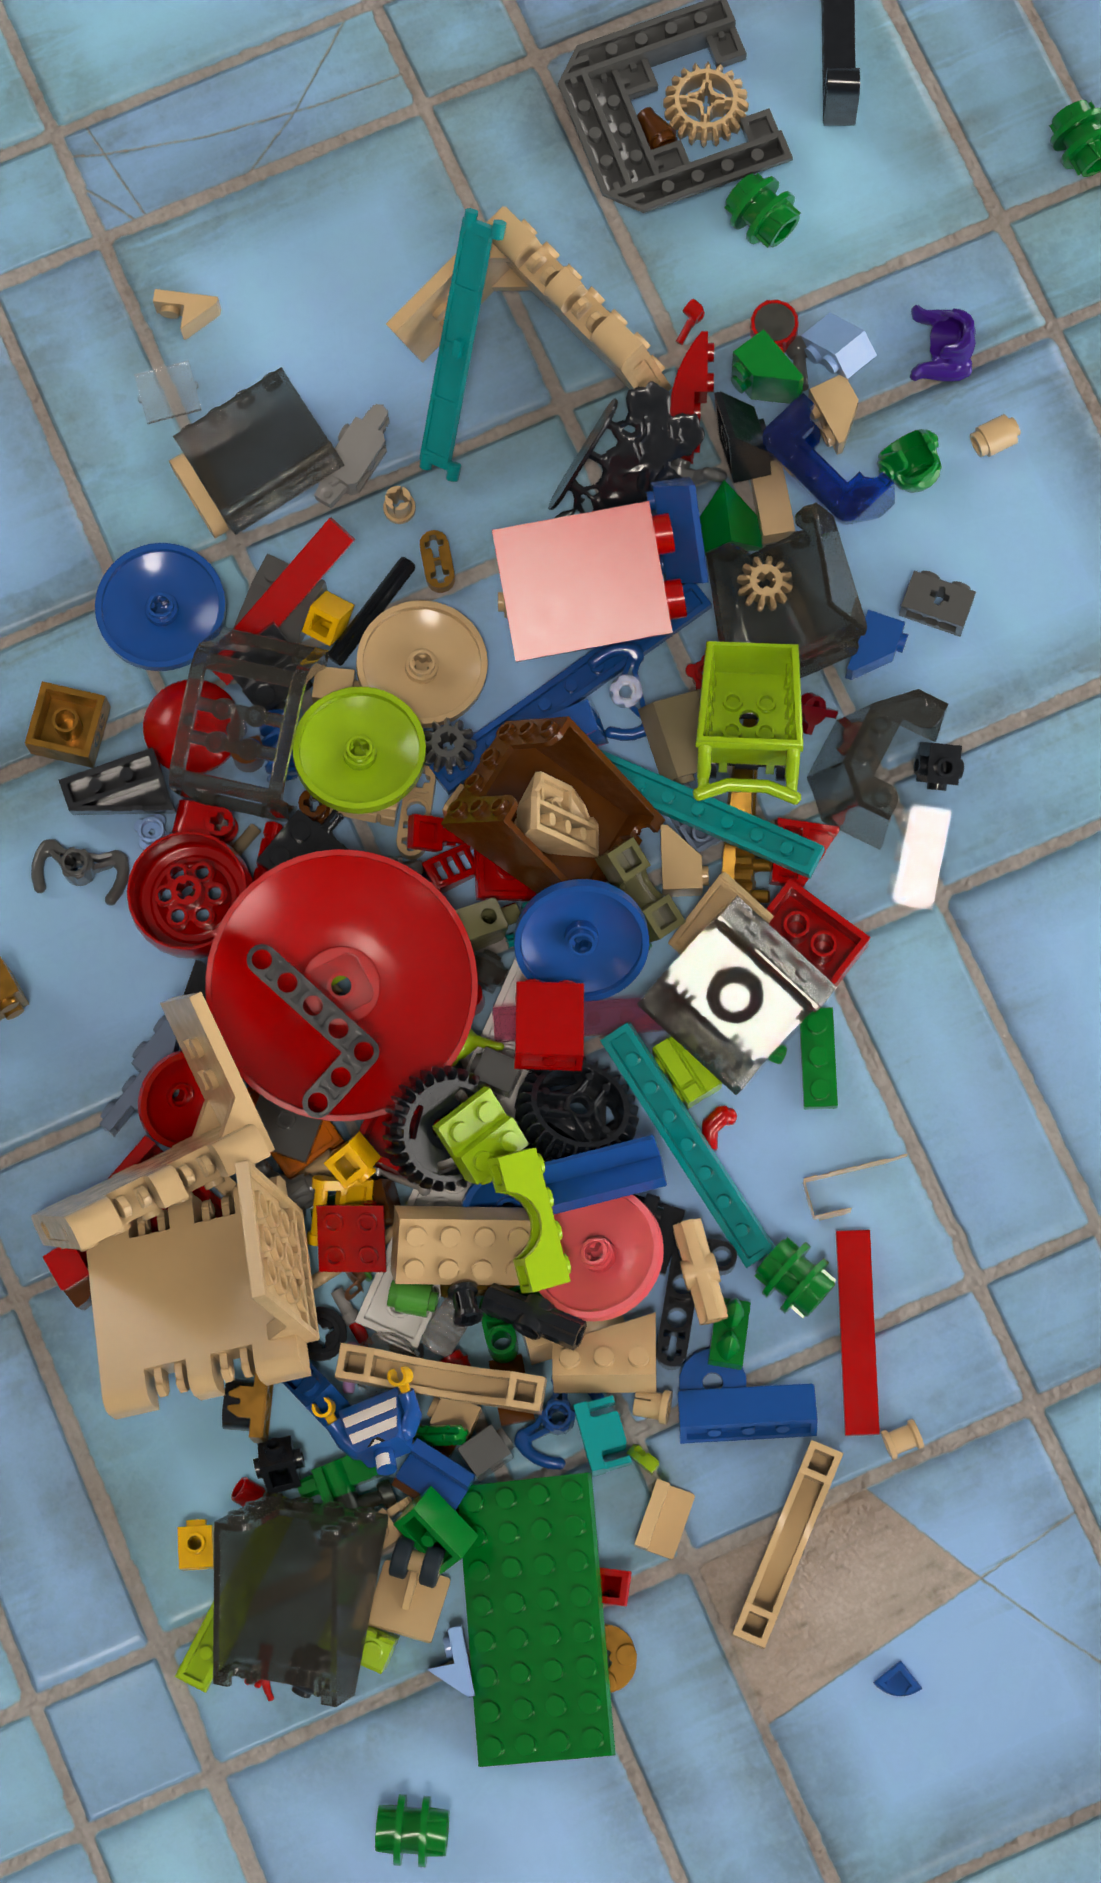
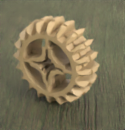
(678, 103)

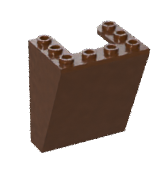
(491, 795)

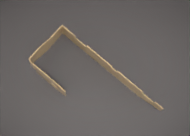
(843, 1211)

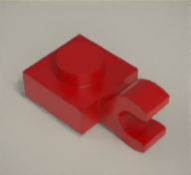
(428, 834)

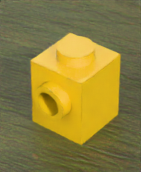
(328, 618)
(353, 1161)
(196, 1545)

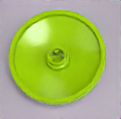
(359, 750)

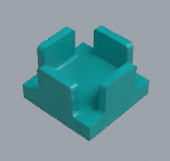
(601, 1435)

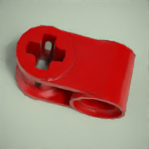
(203, 818)

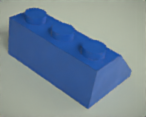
(680, 500)

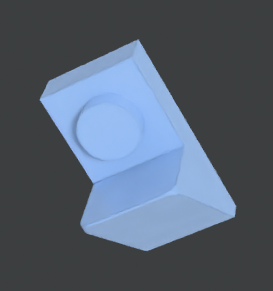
(457, 1674)

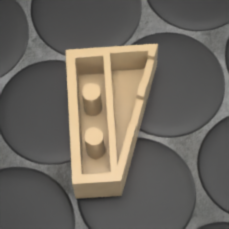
(609, 1360)

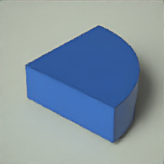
(898, 1681)

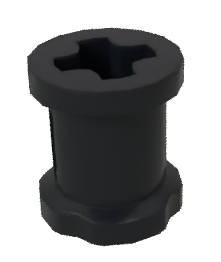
(465, 1304)

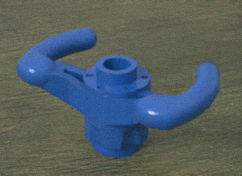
(634, 658)
(525, 1436)

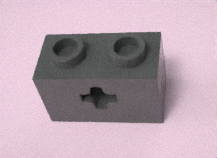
(952, 611)
(487, 1452)

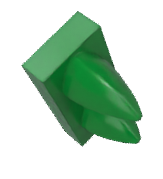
(730, 1335)

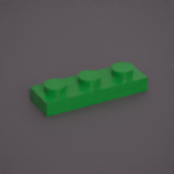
(818, 1060)

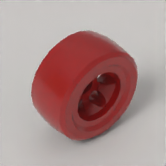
(153, 875)

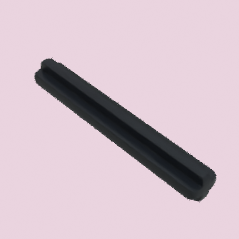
(373, 607)

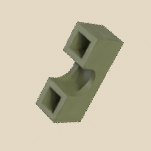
(626, 869)

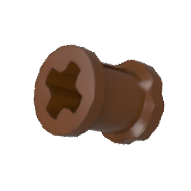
(306, 801)

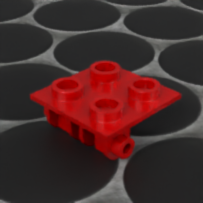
(351, 1237)

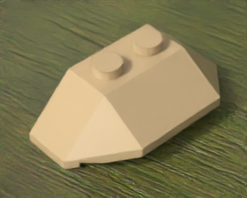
(557, 818)

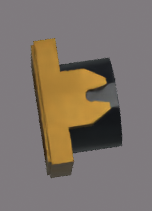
(248, 1407)

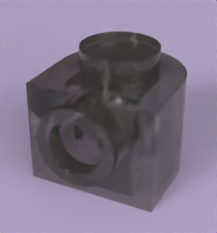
(490, 970)

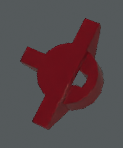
(814, 711)

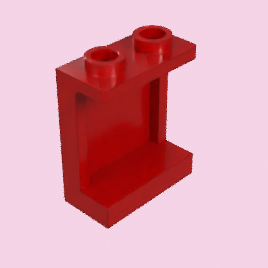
(549, 1025)

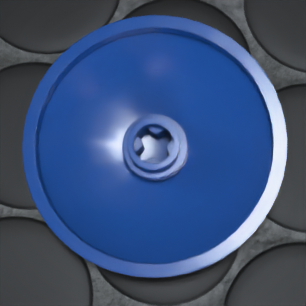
(159, 605)
(582, 935)

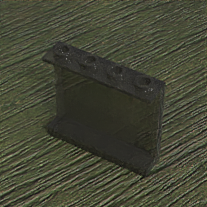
(258, 450)

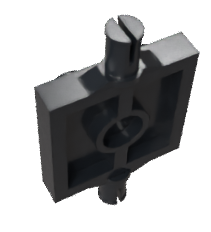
(301, 837)

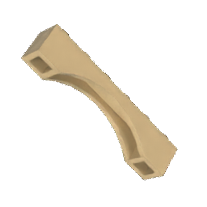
(443, 1380)
(787, 1544)

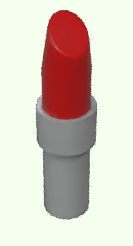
(349, 1315)

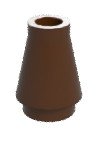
(656, 129)

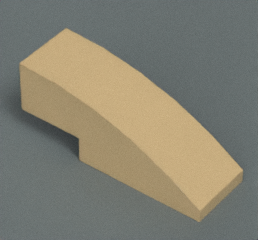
(773, 505)

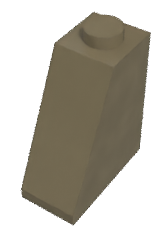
(672, 735)

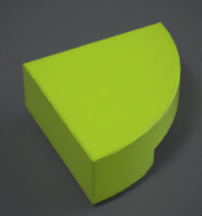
(643, 1459)

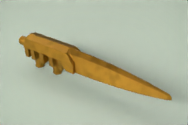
(738, 862)

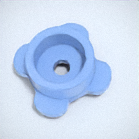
(143, 827)

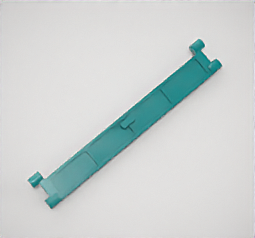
(457, 342)

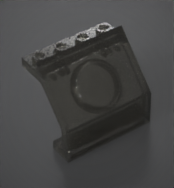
(735, 994)

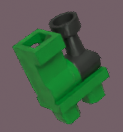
(338, 1483)

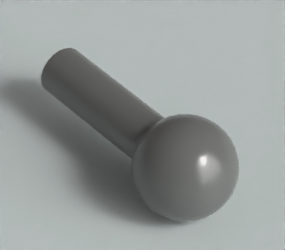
(797, 354)

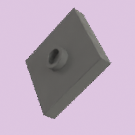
(289, 1132)

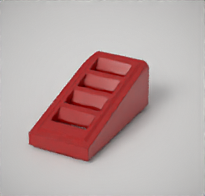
(442, 860)

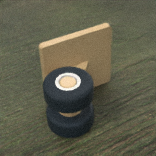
(410, 1592)

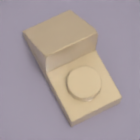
(194, 308)

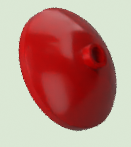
(162, 722)
(161, 1115)

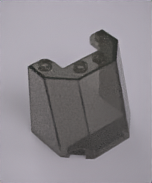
(820, 610)
(847, 763)

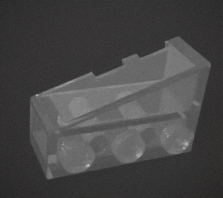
(919, 854)

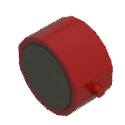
(777, 320)

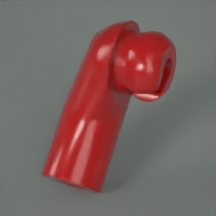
(715, 1121)

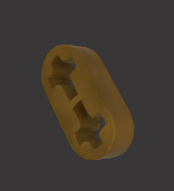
(444, 560)

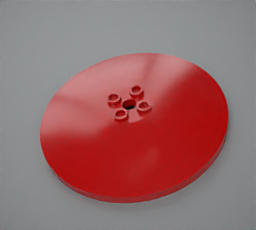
(354, 920)

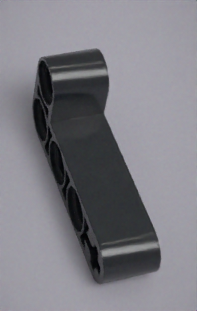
(684, 1304)

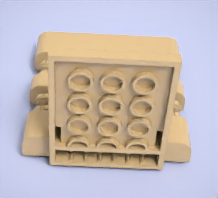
(523, 265)
(224, 1135)
(204, 1297)

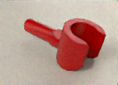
(696, 313)

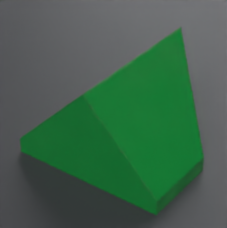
(729, 521)

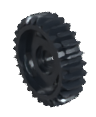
(436, 1097)
(558, 1129)

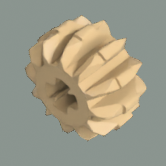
(770, 593)

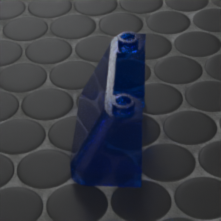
(792, 443)

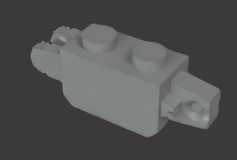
(361, 451)

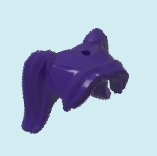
(950, 344)

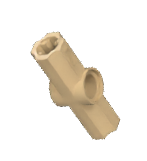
(700, 1271)

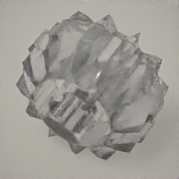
(442, 1334)

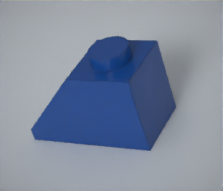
(878, 645)

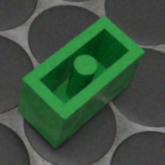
(434, 1522)

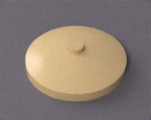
(425, 658)

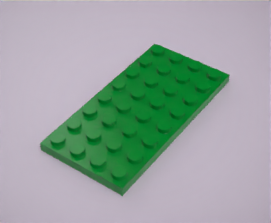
(536, 1622)

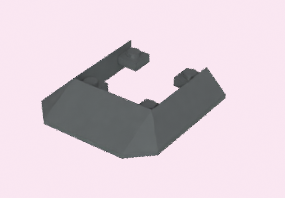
(617, 68)

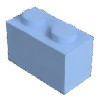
(838, 345)

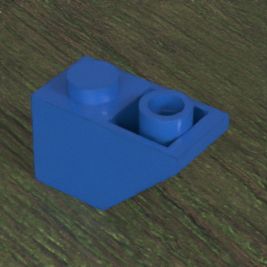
(313, 1389)

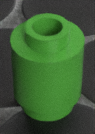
(413, 1299)

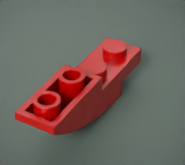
(693, 381)

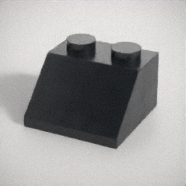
(741, 438)

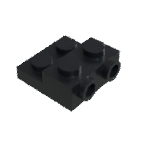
(263, 693)

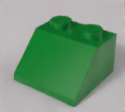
(765, 371)

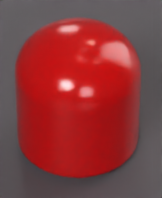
(246, 1491)

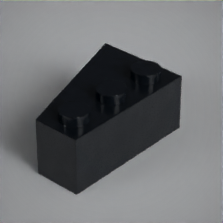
(120, 787)

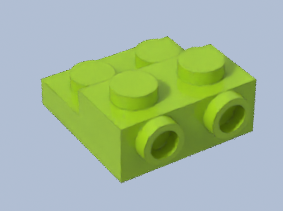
(478, 1133)

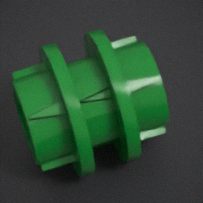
(1079, 133)
(757, 205)
(795, 1277)
(412, 1830)

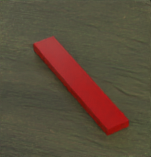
(294, 582)
(857, 1333)

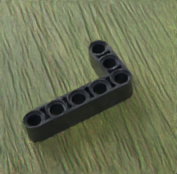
(839, 68)
(320, 1023)

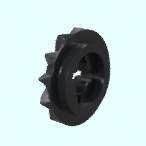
(329, 1320)

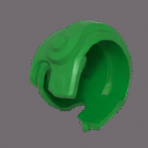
(912, 461)

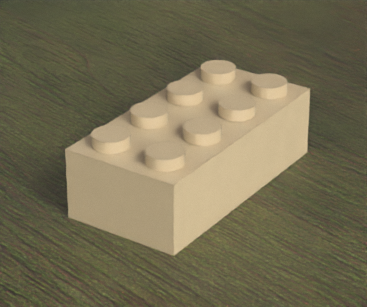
(457, 1244)

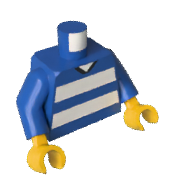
(377, 1427)

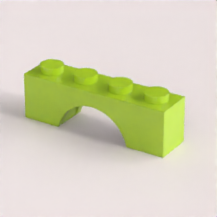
(542, 1260)

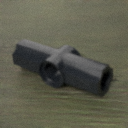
(533, 1316)

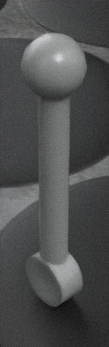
(380, 1172)

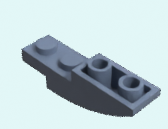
(145, 1057)

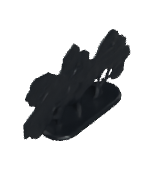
(638, 456)

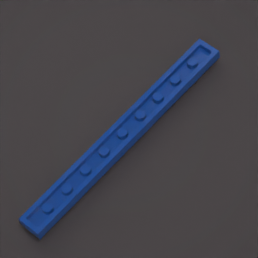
(569, 688)

